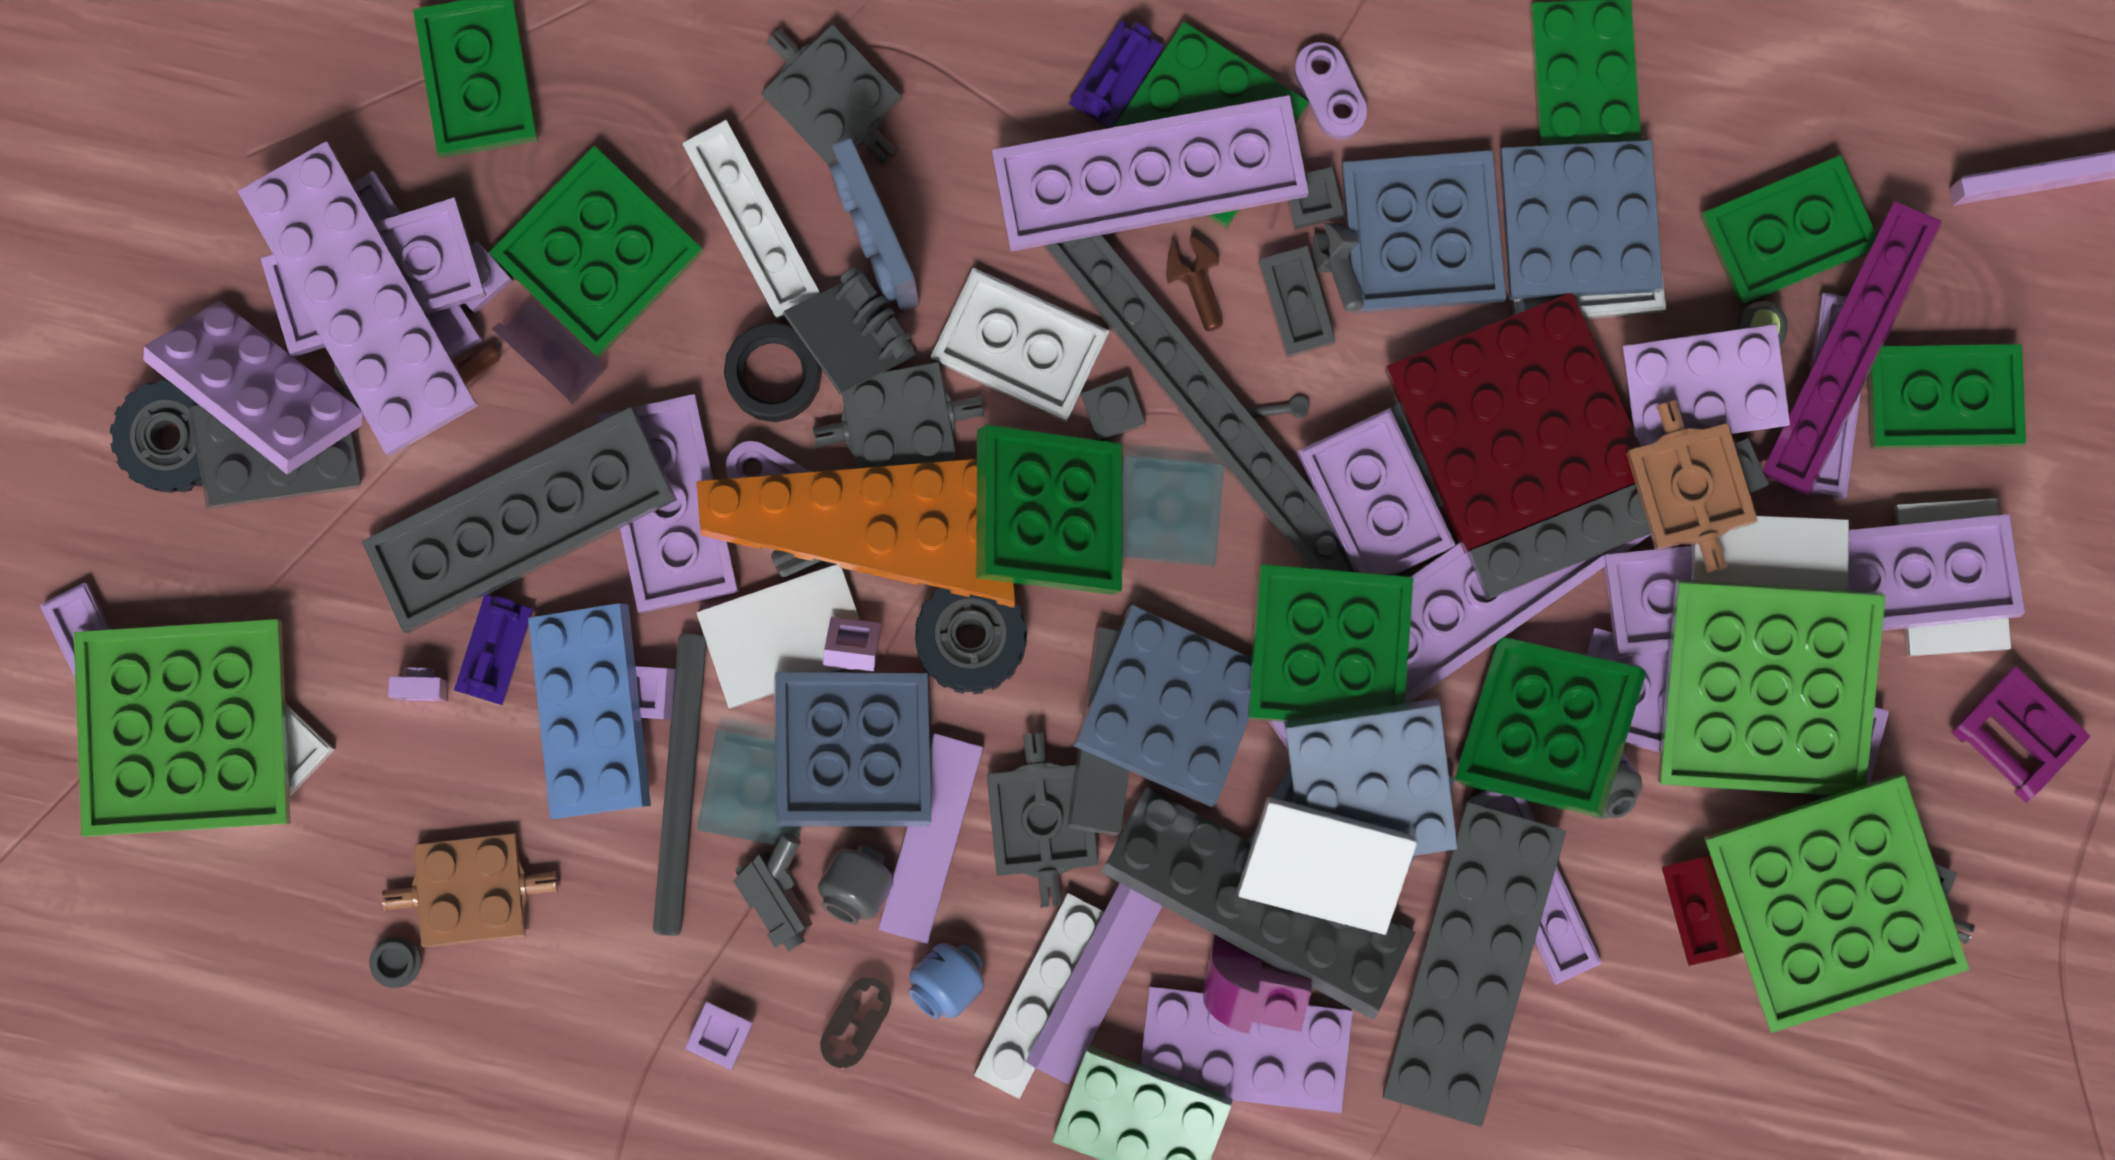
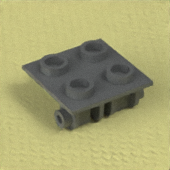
(850, 332)

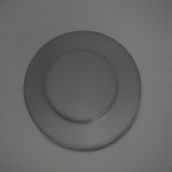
(395, 962)

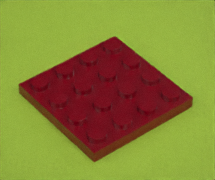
(1516, 421)

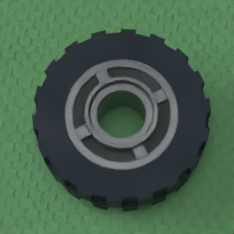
(138, 441)
(964, 667)

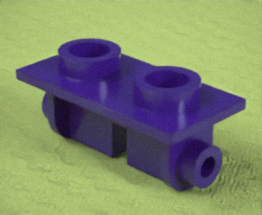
(1116, 73)
(493, 649)

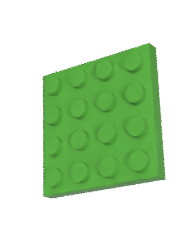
(1770, 687)
(181, 728)
(1836, 902)

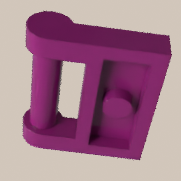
(2032, 721)

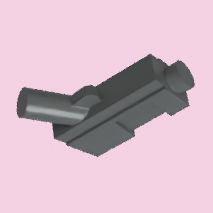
(767, 888)

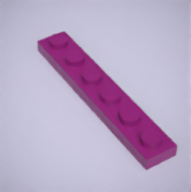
(1852, 348)

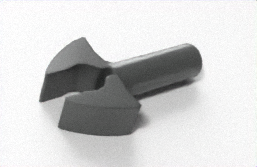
(1331, 255)

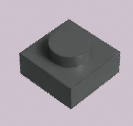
(1322, 202)
(1112, 409)

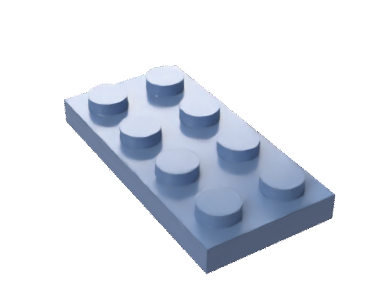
(589, 711)

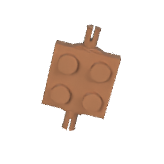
(1691, 486)
(469, 890)

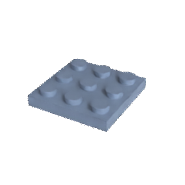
(1580, 219)
(872, 227)
(1424, 231)
(1169, 706)
(852, 749)
(1377, 769)

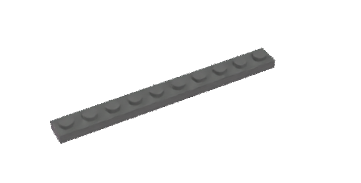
(1202, 399)

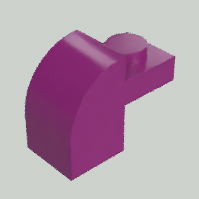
(1243, 993)

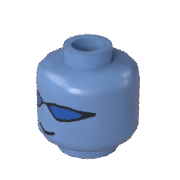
(946, 980)

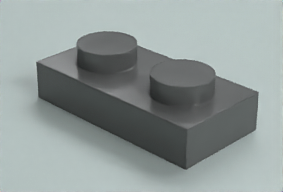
(1296, 301)

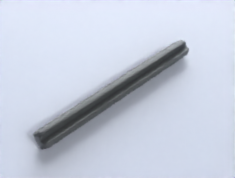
(679, 785)

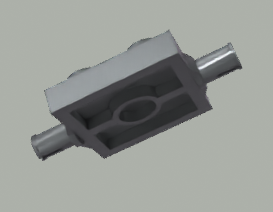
(831, 94)
(899, 419)
(1031, 822)

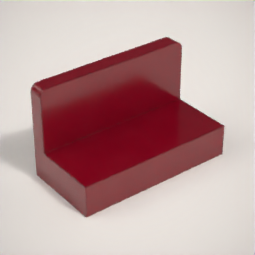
(1701, 911)

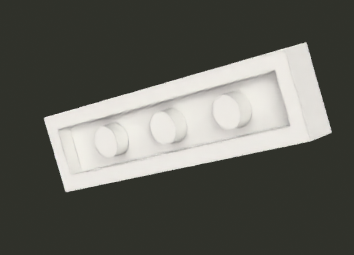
(750, 218)
(1054, 963)

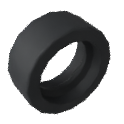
(734, 368)

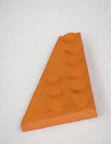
(874, 520)

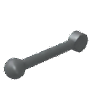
(1297, 407)

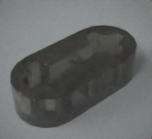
(867, 1028)

